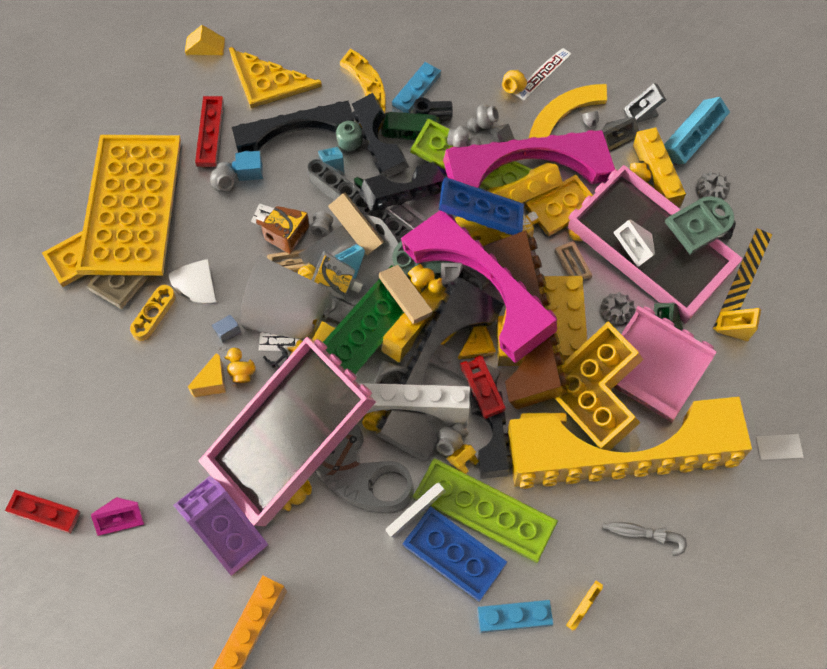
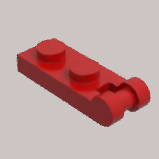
(483, 387)

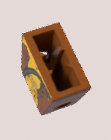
(284, 227)

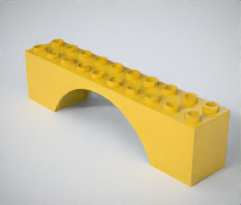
(549, 453)

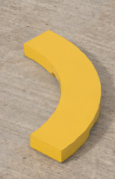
(366, 76)
(564, 104)

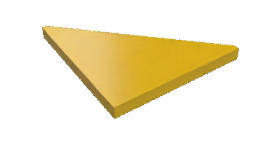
(268, 81)

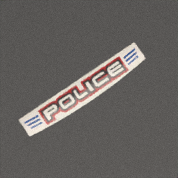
(544, 72)

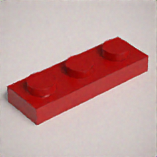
(43, 511)

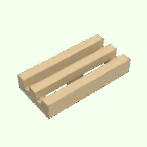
(558, 251)
(290, 264)

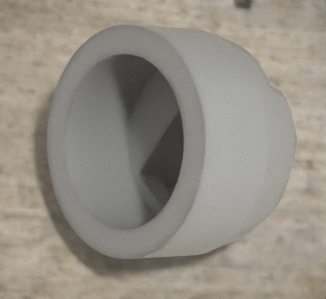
(591, 119)

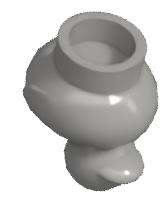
(485, 118)
(460, 137)
(223, 176)
(450, 439)

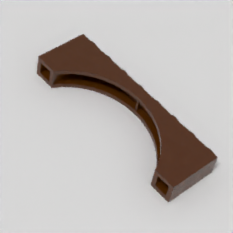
(541, 372)

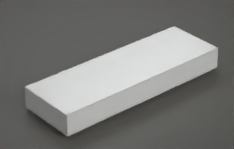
(415, 510)

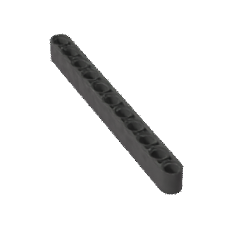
(342, 185)

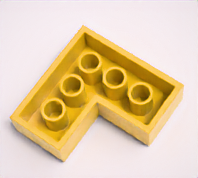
(568, 305)
(591, 376)

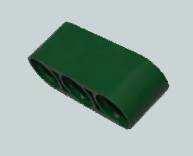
(404, 125)

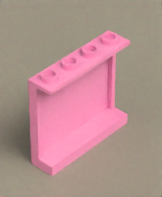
(670, 363)

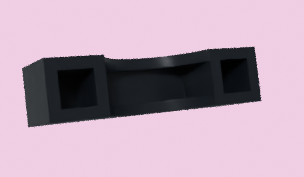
(370, 115)
(382, 193)
(493, 457)

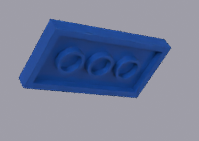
(481, 207)
(454, 554)

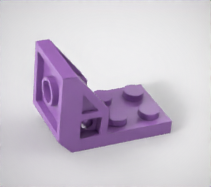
(221, 524)

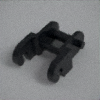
(284, 355)

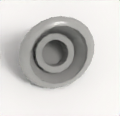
(389, 373)

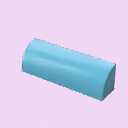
(696, 129)

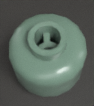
(349, 135)

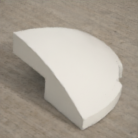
(195, 282)

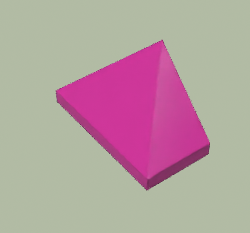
(117, 516)

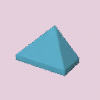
(333, 157)
(353, 257)

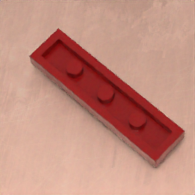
(209, 131)

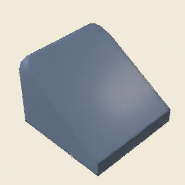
(226, 328)

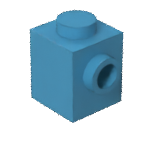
(248, 165)

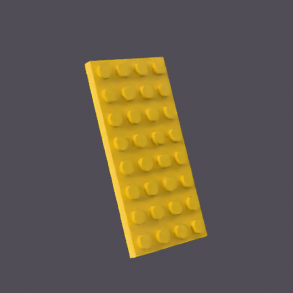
(129, 205)

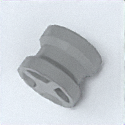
(321, 224)

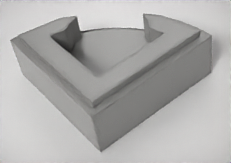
(450, 272)

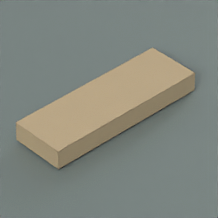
(355, 223)
(405, 294)

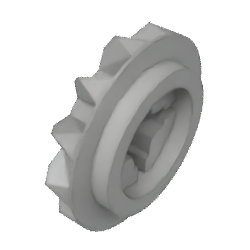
(705, 182)
(615, 316)

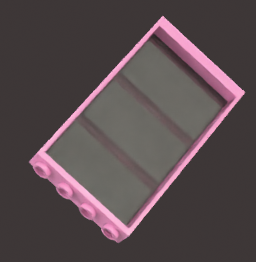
(672, 272)
(287, 431)

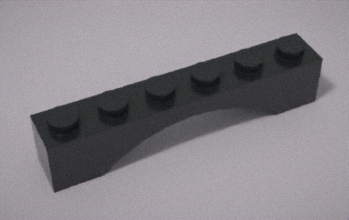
(258, 134)

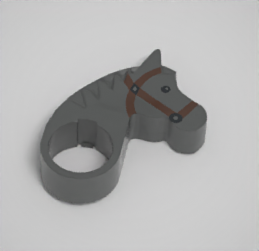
(354, 480)

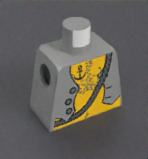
(336, 276)

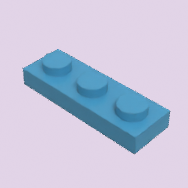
(416, 87)
(515, 616)

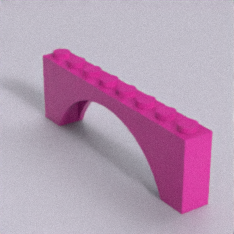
(582, 152)
(526, 319)

